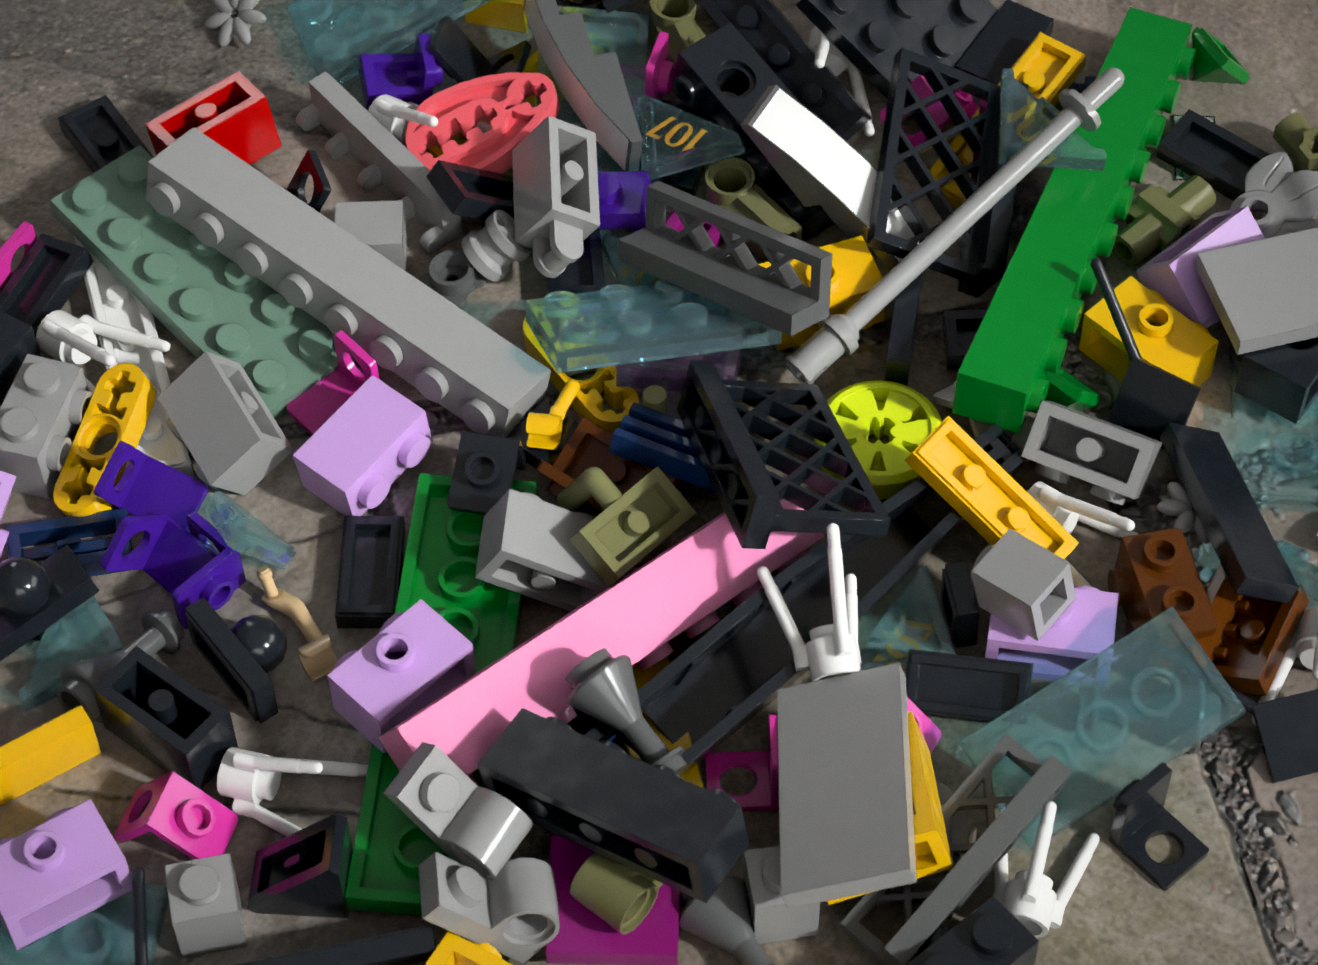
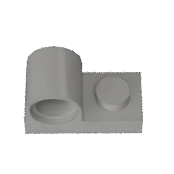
(459, 816)
(511, 912)

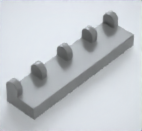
(382, 156)

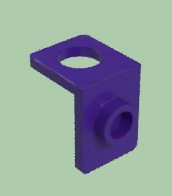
(149, 486)
(165, 552)
(214, 580)

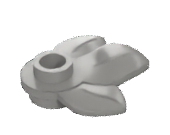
(1285, 196)

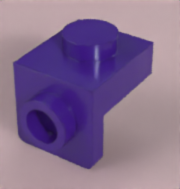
(401, 75)
(623, 199)

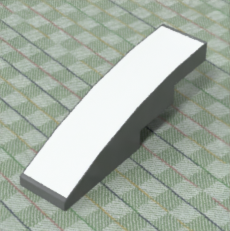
(587, 81)
(819, 166)

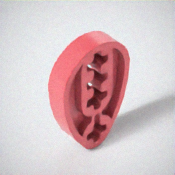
(489, 98)

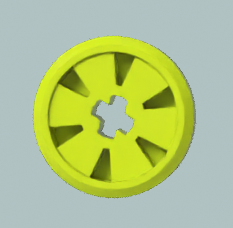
(882, 410)

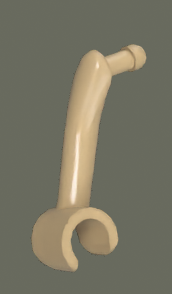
(315, 656)

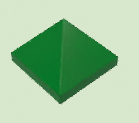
(1215, 61)
(1070, 391)

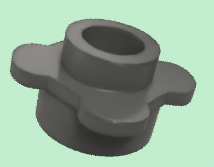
(453, 277)

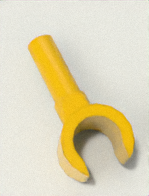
(546, 429)

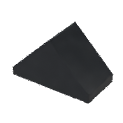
(304, 872)

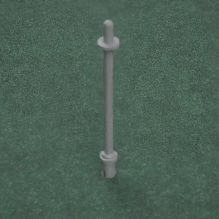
(840, 332)

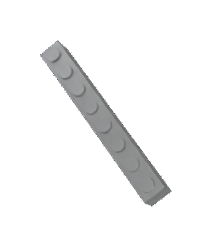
(346, 285)

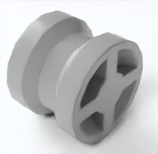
(494, 246)

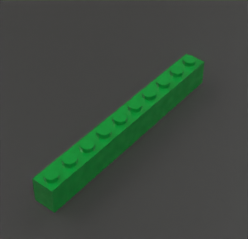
(1070, 227)

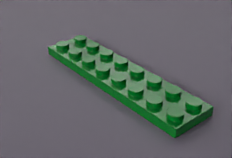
(441, 572)

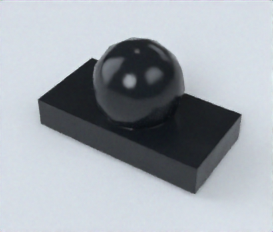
(39, 595)
(240, 654)

